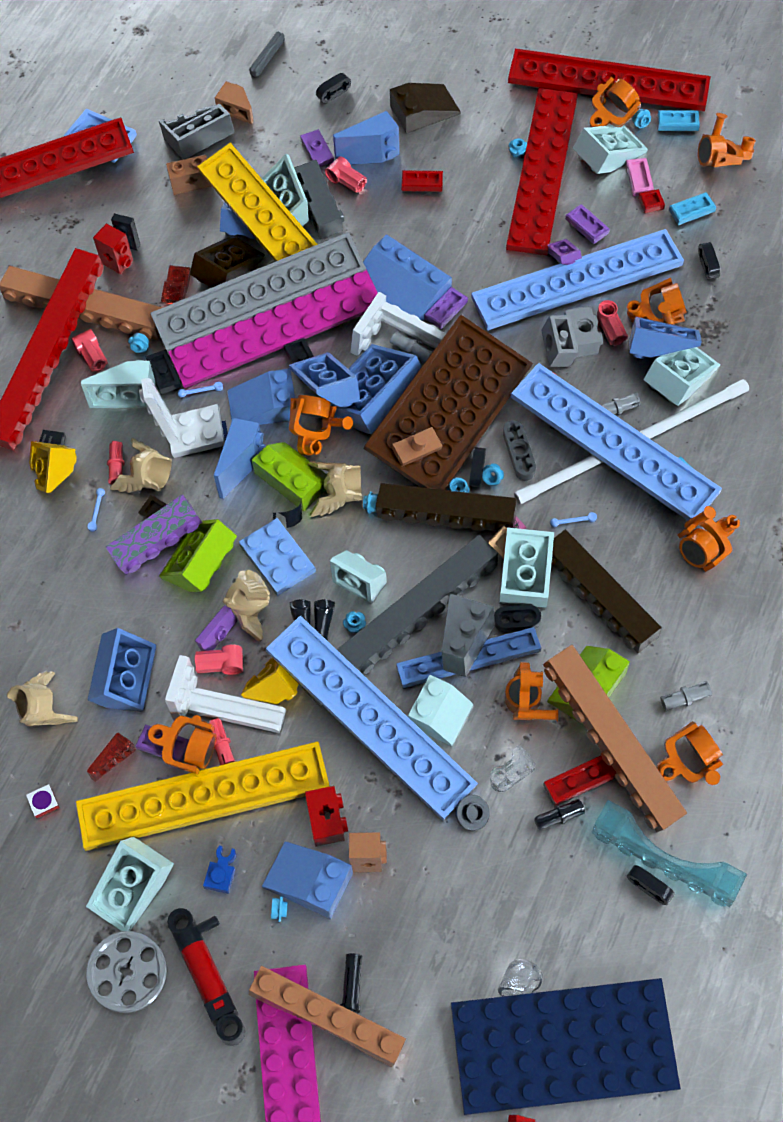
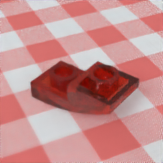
(176, 285)

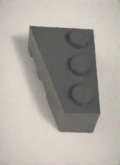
(198, 131)
(321, 203)
(465, 633)

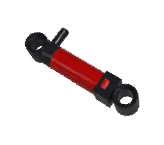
(205, 973)

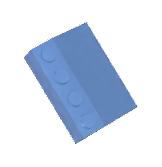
(405, 277)
(381, 379)

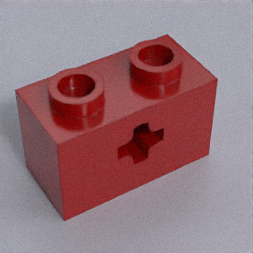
(113, 248)
(326, 830)

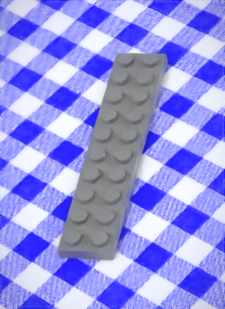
(257, 291)

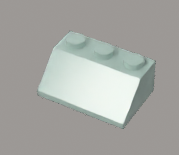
(286, 186)

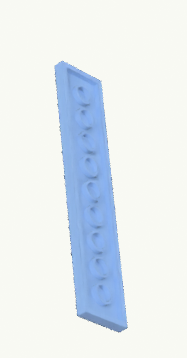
(573, 282)
(616, 443)
(371, 717)

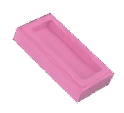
(639, 176)

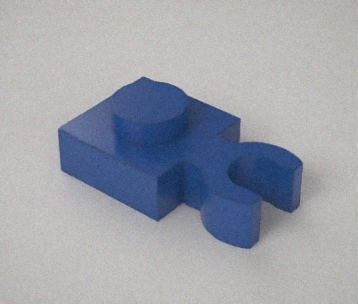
(220, 874)

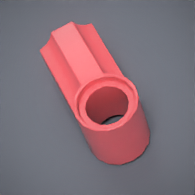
(342, 172)
(611, 323)
(88, 346)
(227, 660)

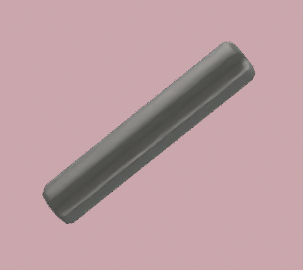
(267, 53)

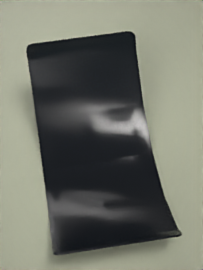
(292, 517)

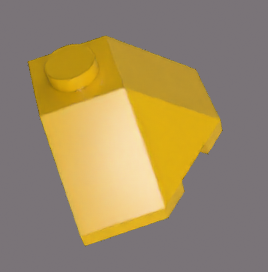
(51, 464)
(272, 684)

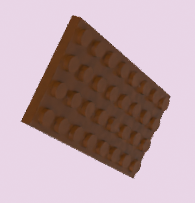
(455, 394)

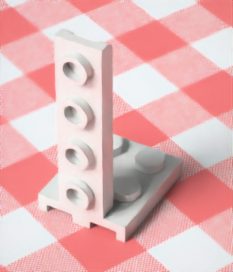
(391, 314)
(185, 431)
(186, 698)

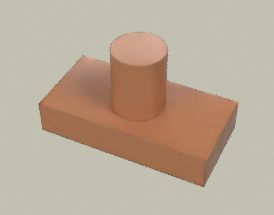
(416, 446)

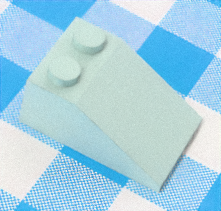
(608, 147)
(680, 373)
(118, 386)
(527, 567)
(129, 883)

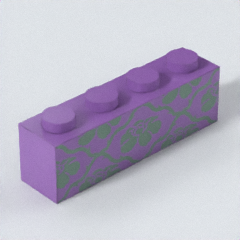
(154, 535)

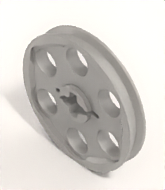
(120, 960)

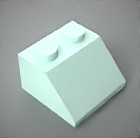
(358, 575)
(440, 710)

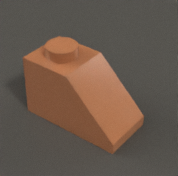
(235, 101)

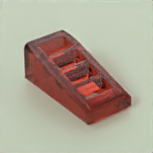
(114, 753)

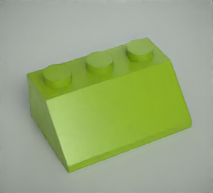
(289, 474)
(199, 556)
(605, 666)

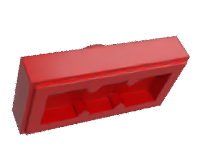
(422, 180)

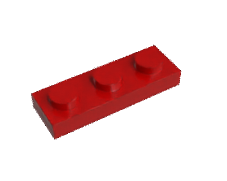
(579, 780)

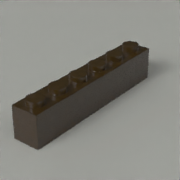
(445, 508)
(603, 593)

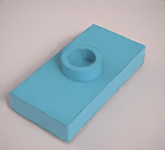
(678, 120)
(692, 208)

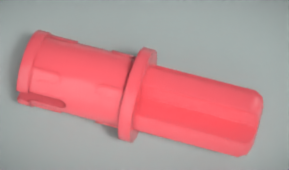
(115, 461)
(222, 743)

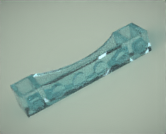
(713, 879)

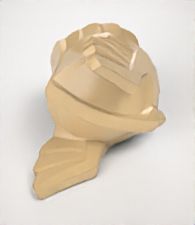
(147, 470)
(341, 484)
(246, 600)
(35, 702)

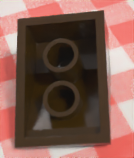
(422, 104)
(224, 261)

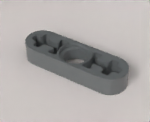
(517, 459)

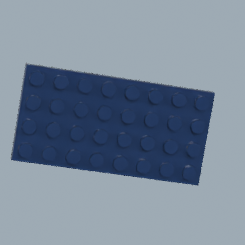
(564, 1046)

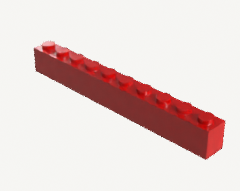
(47, 345)

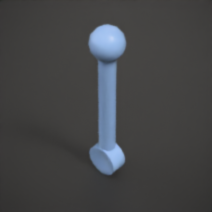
(218, 386)
(591, 518)
(92, 525)

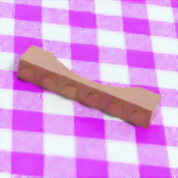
(327, 1015)

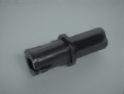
(560, 814)

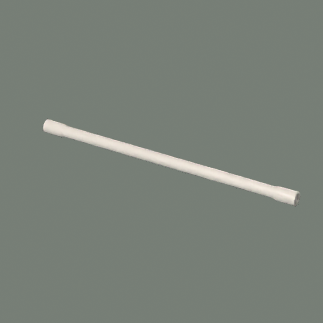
(730, 392)

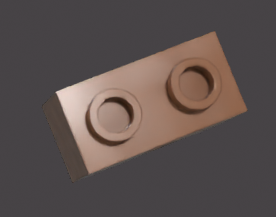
(185, 175)
(367, 852)

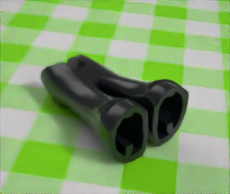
(323, 613)

